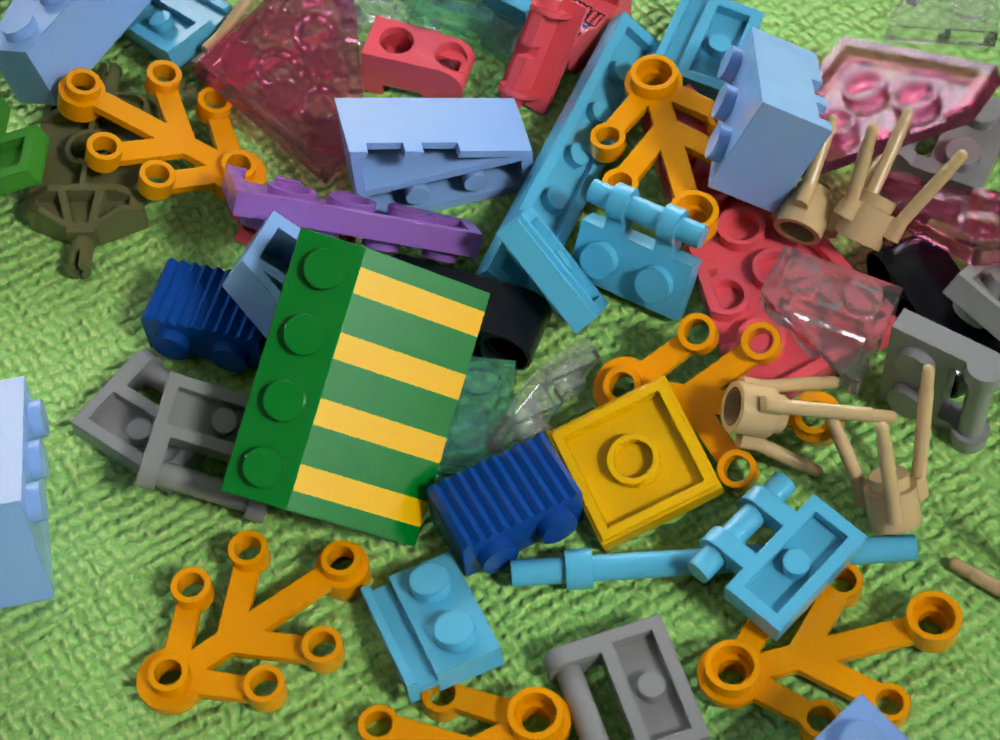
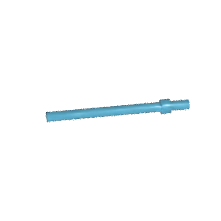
(581, 569)

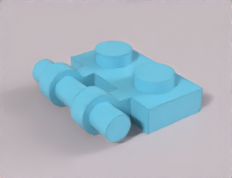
(631, 263)
(791, 567)

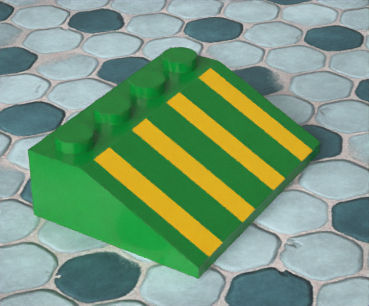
(355, 388)

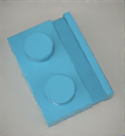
(177, 27)
(700, 37)
(552, 269)
(432, 626)

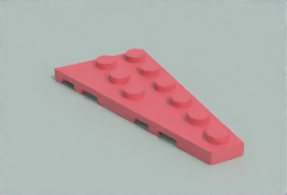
(736, 268)

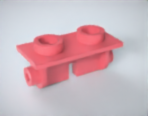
(542, 53)

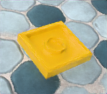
(636, 463)

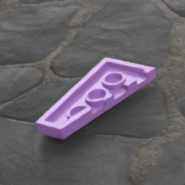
(350, 214)

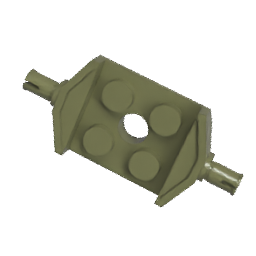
(78, 202)

